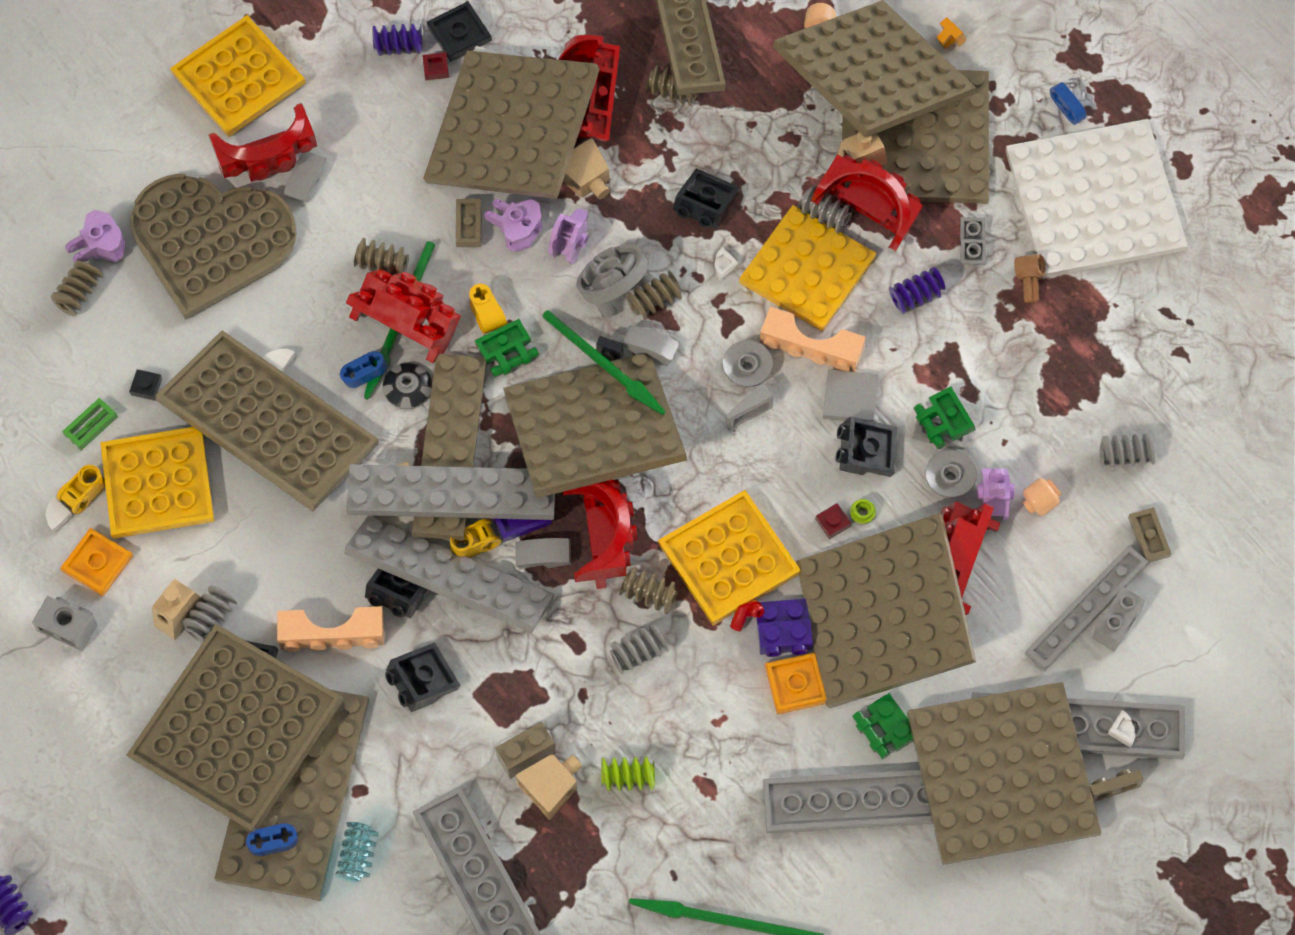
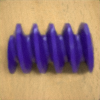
(397, 39)
(917, 289)
(11, 912)

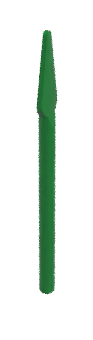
(392, 334)
(634, 388)
(677, 910)

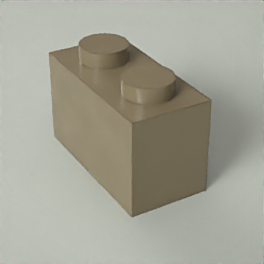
(525, 749)

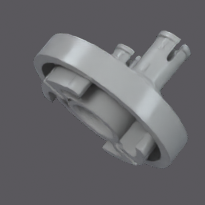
(612, 275)

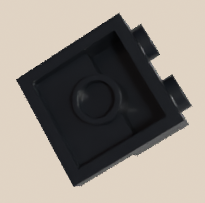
(705, 199)
(866, 447)
(394, 593)
(421, 677)

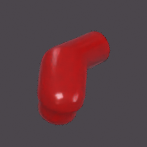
(744, 611)

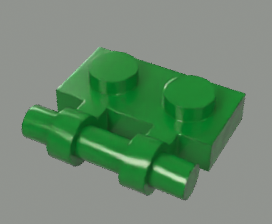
(504, 341)
(951, 414)
(891, 721)

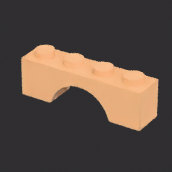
(840, 351)
(362, 629)

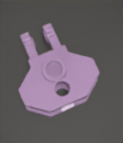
(519, 222)
(569, 235)
(101, 238)
(996, 491)

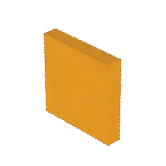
(96, 562)
(795, 683)

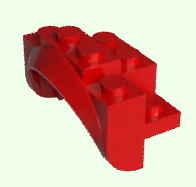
(600, 106)
(266, 155)
(872, 194)
(403, 306)
(608, 530)
(965, 534)

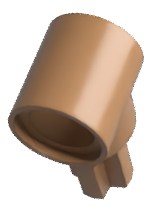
(1030, 270)

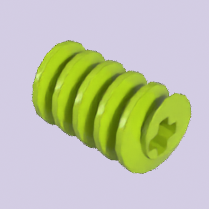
(627, 773)

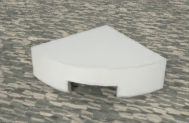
(724, 264)
(280, 358)
(57, 514)
(1123, 729)

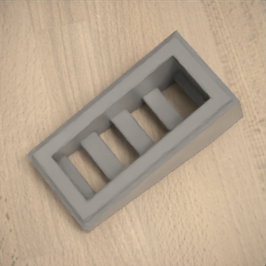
(754, 404)

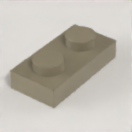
(468, 222)
(1149, 535)
(1123, 782)

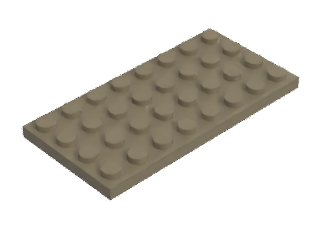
(267, 420)
(308, 803)

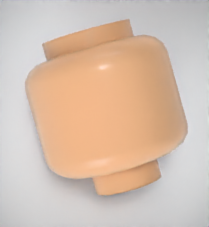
(818, 13)
(1041, 497)

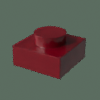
(435, 66)
(833, 521)

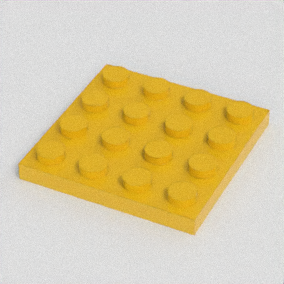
(237, 76)
(807, 268)
(156, 482)
(729, 557)

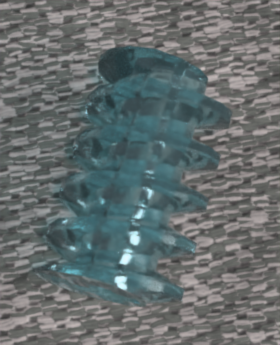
(356, 852)

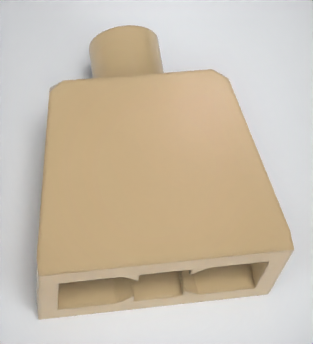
(863, 148)
(587, 171)
(174, 607)
(549, 783)

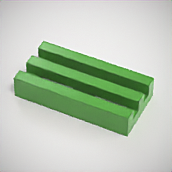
(90, 434)

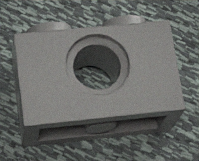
(1118, 619)
(74, 633)

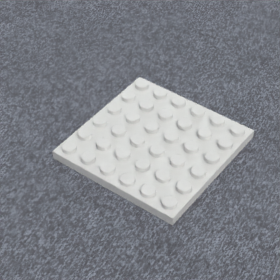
(1096, 198)

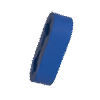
(1067, 103)
(363, 369)
(271, 833)

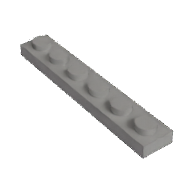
(1086, 608)

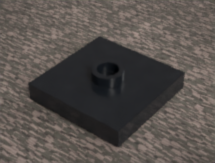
(459, 31)

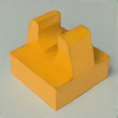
(950, 34)

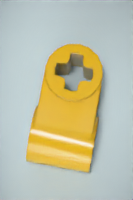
(486, 310)
(81, 490)
(479, 538)

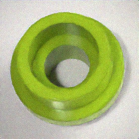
(862, 504)

